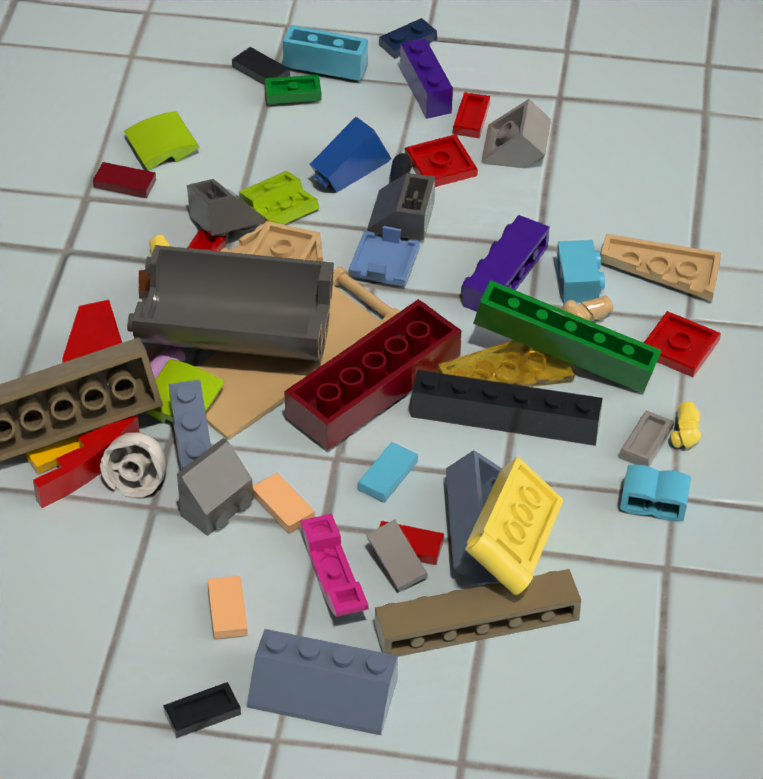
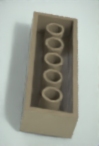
(76, 397)

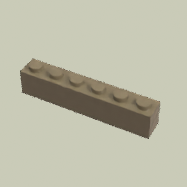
(476, 614)

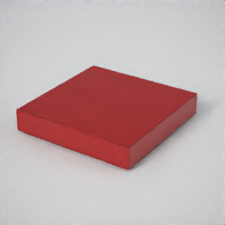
(443, 159)
(682, 343)

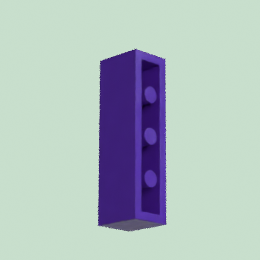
(508, 259)

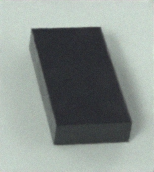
(259, 65)
(202, 710)

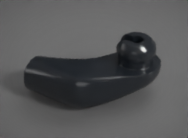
(400, 165)

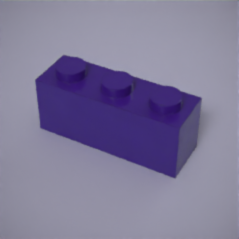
(426, 78)

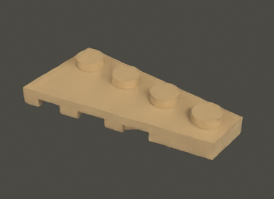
(672, 265)

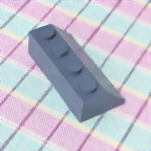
(468, 489)
(322, 681)

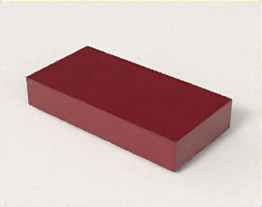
(124, 179)

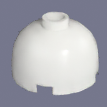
(134, 464)

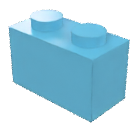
(579, 270)

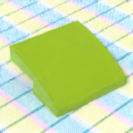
(161, 138)
(280, 198)
(176, 372)

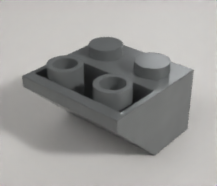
(404, 206)
(220, 209)

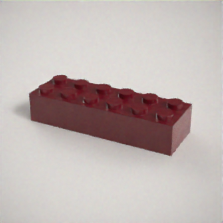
(371, 374)

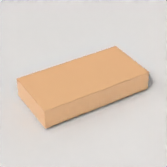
(282, 502)
(227, 607)

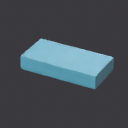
(388, 472)

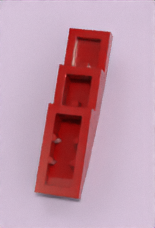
(81, 464)

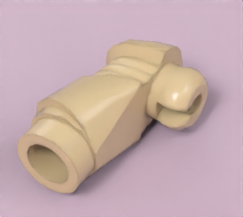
(591, 309)

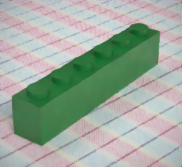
(566, 336)

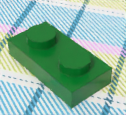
(293, 89)

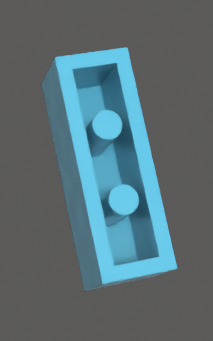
(325, 52)

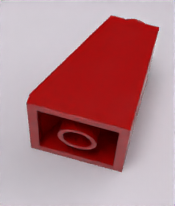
(92, 330)

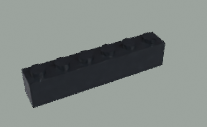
(506, 407)

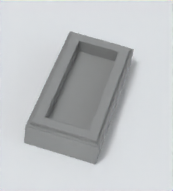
(646, 439)
(397, 555)

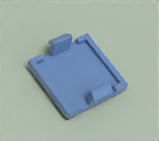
(385, 257)

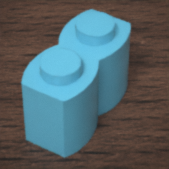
(655, 492)

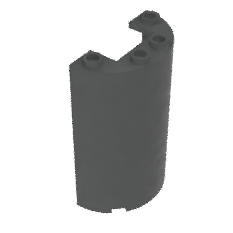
(235, 303)

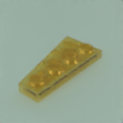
(510, 364)

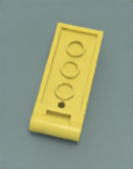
(514, 525)

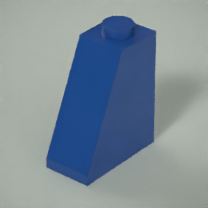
(349, 156)

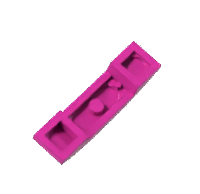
(331, 566)

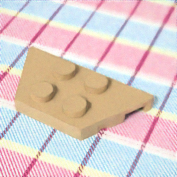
(281, 241)

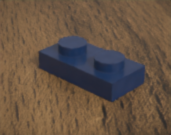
(413, 31)

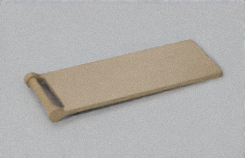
(258, 382)

